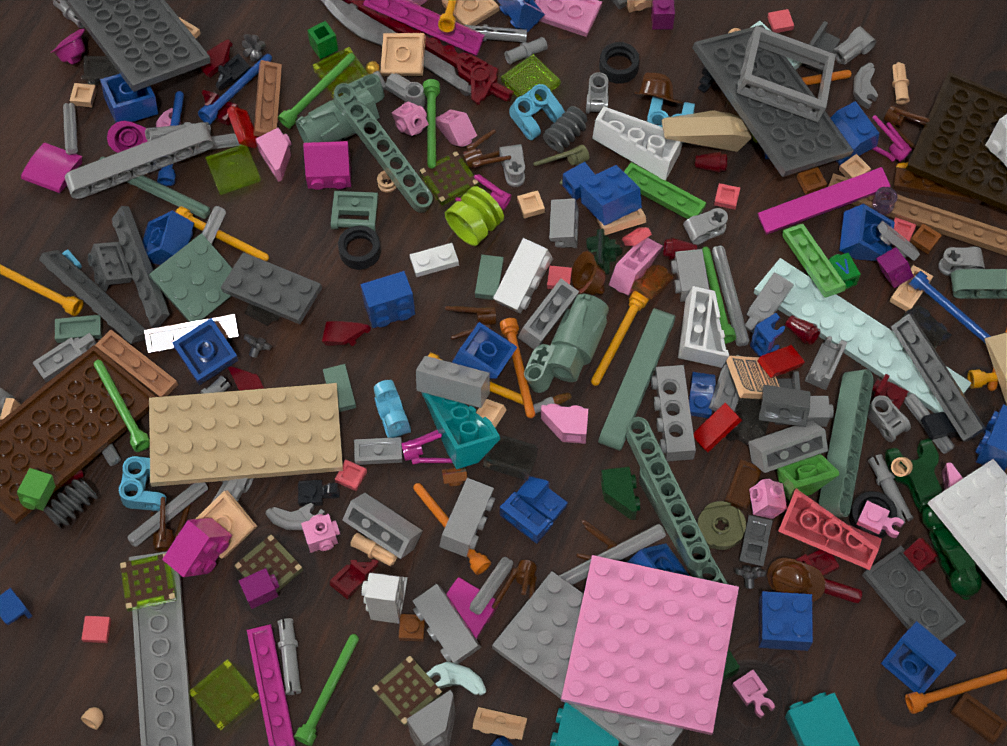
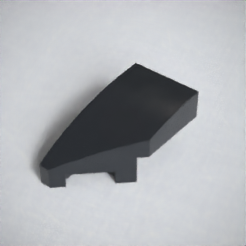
(231, 72)
(939, 426)

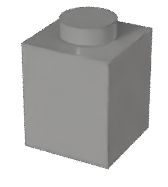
(820, 410)

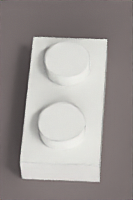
(434, 260)

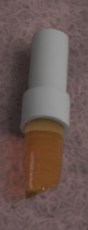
(559, 399)

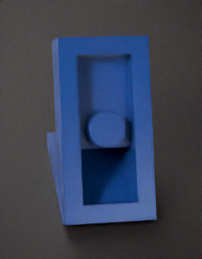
(701, 394)
(541, 498)

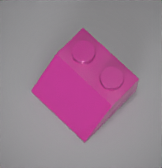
(327, 165)

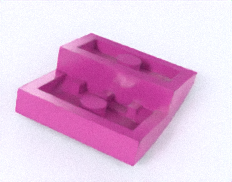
(50, 166)
(461, 596)

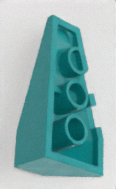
(463, 431)

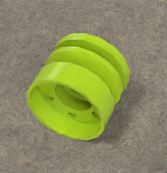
(474, 215)

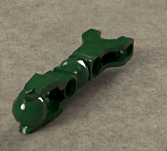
(923, 487)

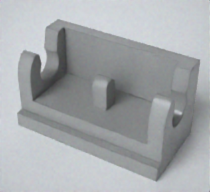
(564, 222)
(825, 363)

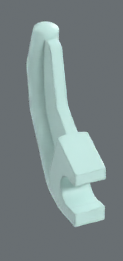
(457, 674)

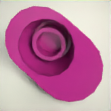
(71, 48)
(125, 135)

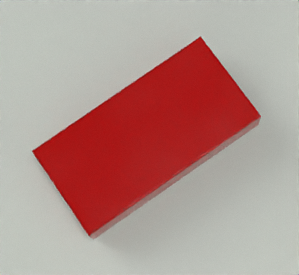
(242, 126)
(781, 361)
(716, 427)

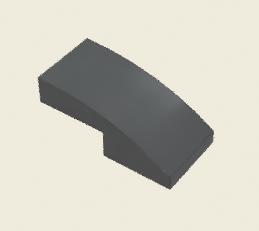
(755, 541)

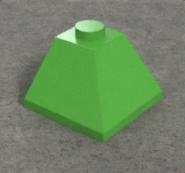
(806, 475)

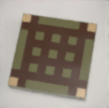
(274, 558)
(407, 690)

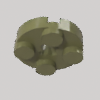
(728, 515)

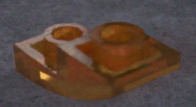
(653, 281)

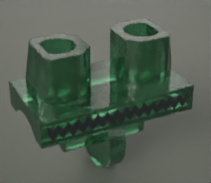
(606, 249)

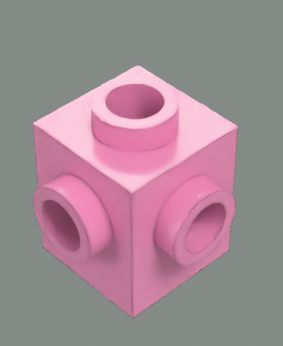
(410, 118)
(768, 498)
(320, 533)

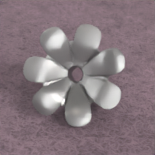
(252, 47)
(256, 345)
(750, 574)

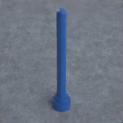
(210, 112)
(166, 175)
(921, 283)

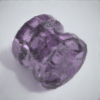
(884, 206)

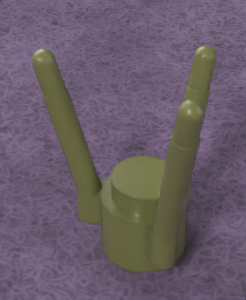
(575, 157)

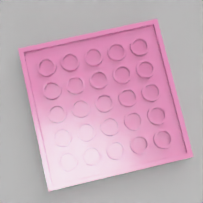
(651, 645)

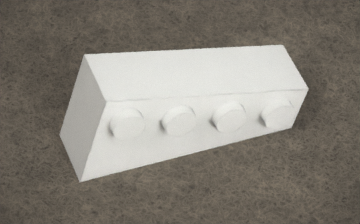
(637, 141)

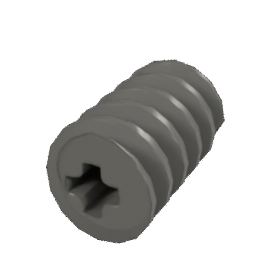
(565, 129)
(69, 502)

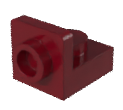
(890, 390)
(921, 554)

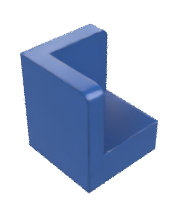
(574, 176)
(12, 607)

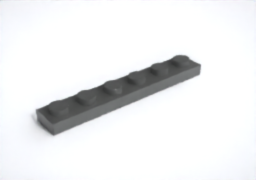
(140, 266)
(93, 296)
(938, 378)

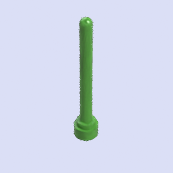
(431, 91)
(288, 117)
(729, 331)
(138, 439)
(307, 732)

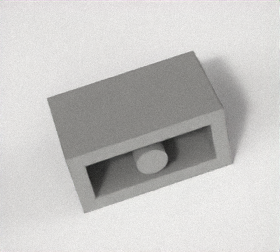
(689, 272)

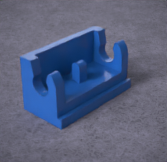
(765, 335)
(525, 518)

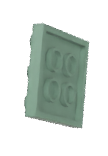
(194, 279)

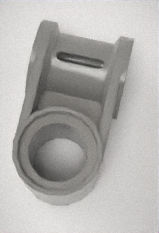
(597, 96)
(514, 167)
(706, 226)
(961, 259)
(889, 422)

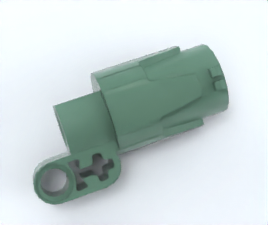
(329, 124)
(571, 346)

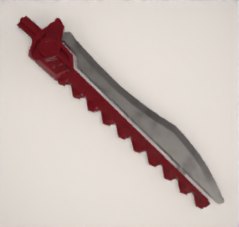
(474, 75)

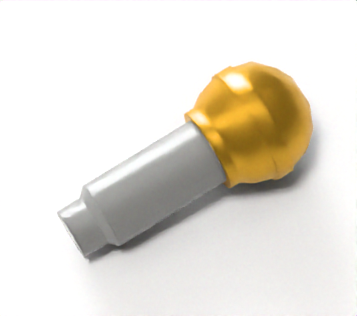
(374, 68)

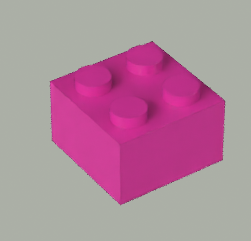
(197, 547)

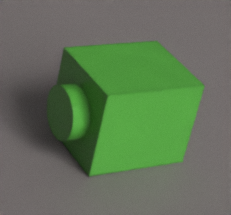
(36, 489)

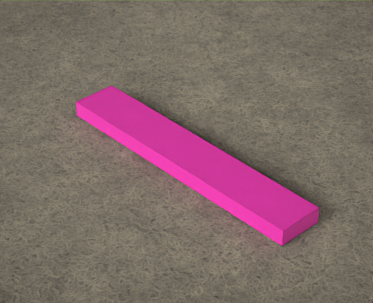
(427, 21)
(823, 201)
(270, 686)

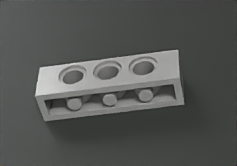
(673, 379)

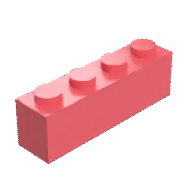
(820, 528)

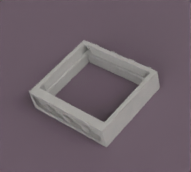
(778, 95)

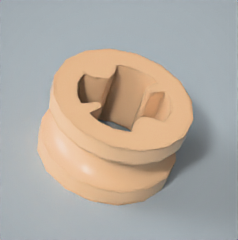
(385, 187)

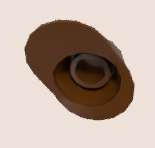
(658, 85)
(588, 275)
(793, 576)

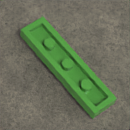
(665, 192)
(814, 260)

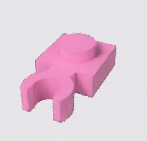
(875, 519)
(751, 691)

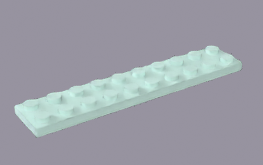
(866, 338)

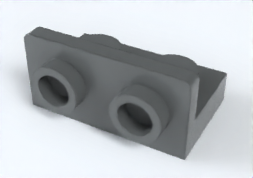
(109, 264)

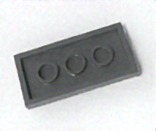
(271, 288)
(913, 595)

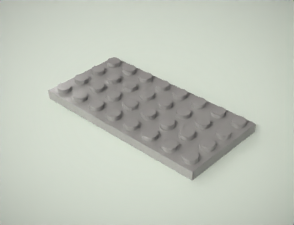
(541, 646)

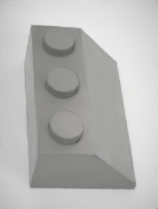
(434, 722)

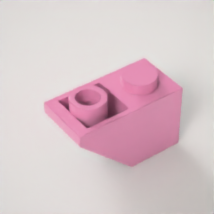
(566, 422)

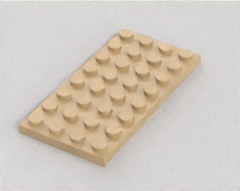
(244, 434)

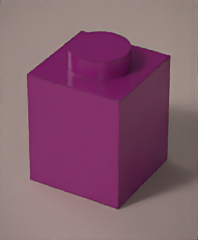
(662, 14)
(895, 267)
(259, 588)

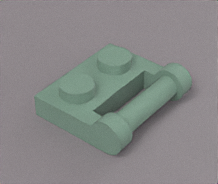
(354, 204)

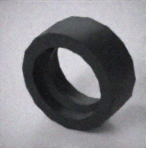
(619, 49)
(359, 232)
(874, 497)

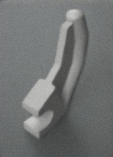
(862, 86)
(291, 520)

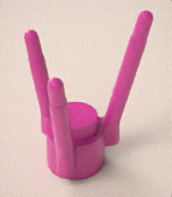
(899, 148)
(502, 197)
(413, 449)

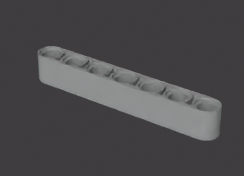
(138, 160)

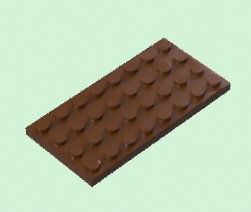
(64, 426)

